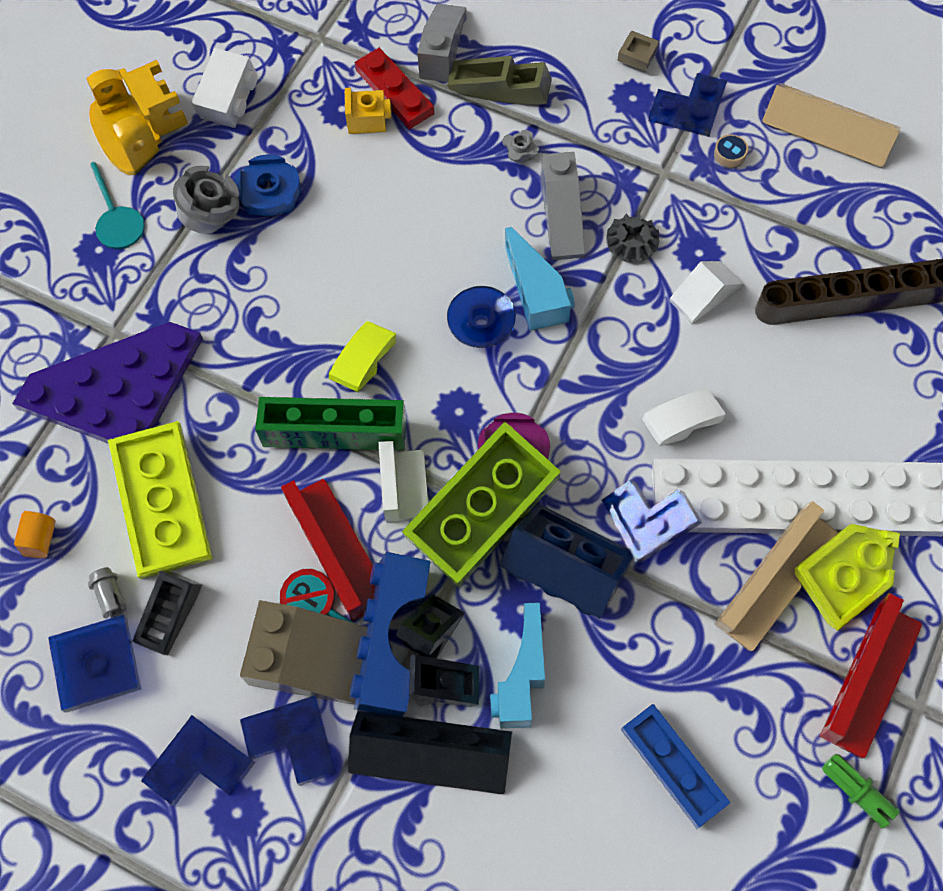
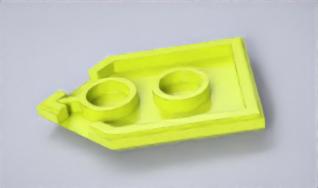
(849, 572)

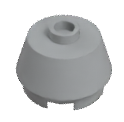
(205, 199)

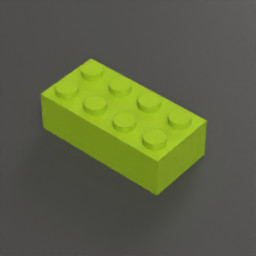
(481, 504)

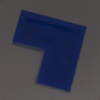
(690, 113)
(646, 527)
(294, 727)
(193, 752)

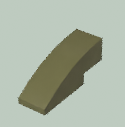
(501, 80)

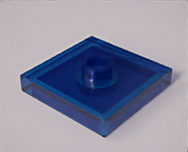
(94, 663)

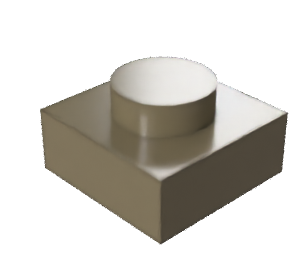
(638, 50)

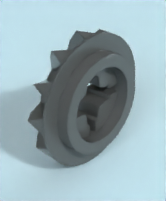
(632, 250)

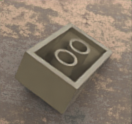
(302, 652)

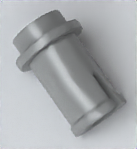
(107, 593)

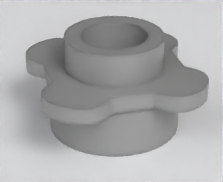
(520, 153)

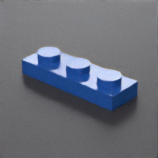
(675, 766)

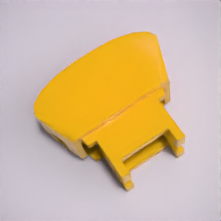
(132, 124)

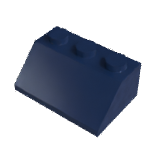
(566, 560)

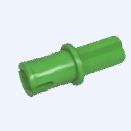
(860, 790)

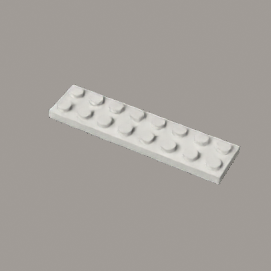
(771, 493)

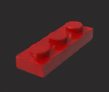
(405, 98)

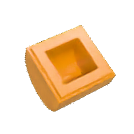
(34, 534)

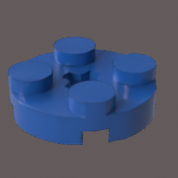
(270, 201)

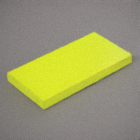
(159, 500)

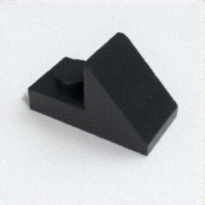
(430, 626)
(443, 682)

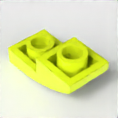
(360, 356)

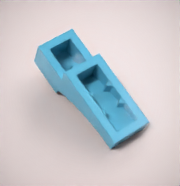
(513, 699)

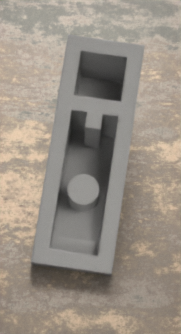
(440, 42)
(562, 205)

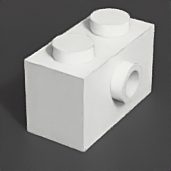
(225, 88)

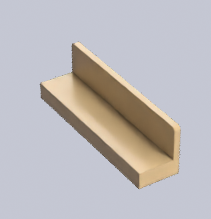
(831, 124)
(774, 580)

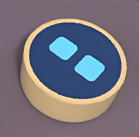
(730, 151)

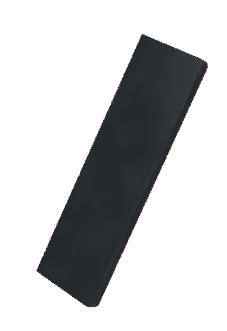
(429, 752)

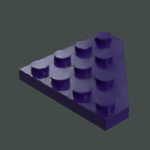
(114, 386)

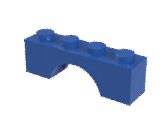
(382, 680)

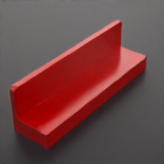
(333, 543)
(871, 678)

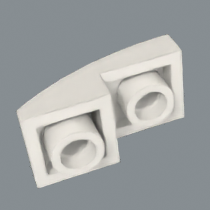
(682, 415)

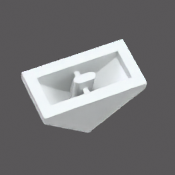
(705, 289)

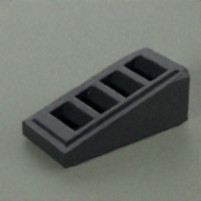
(178, 616)

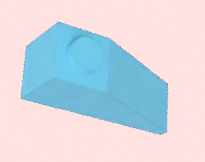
(538, 284)

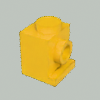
(366, 111)

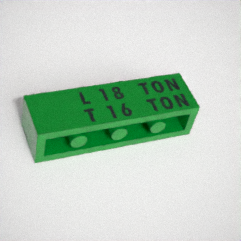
(330, 423)

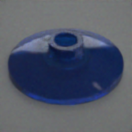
(481, 304)

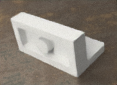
(402, 482)

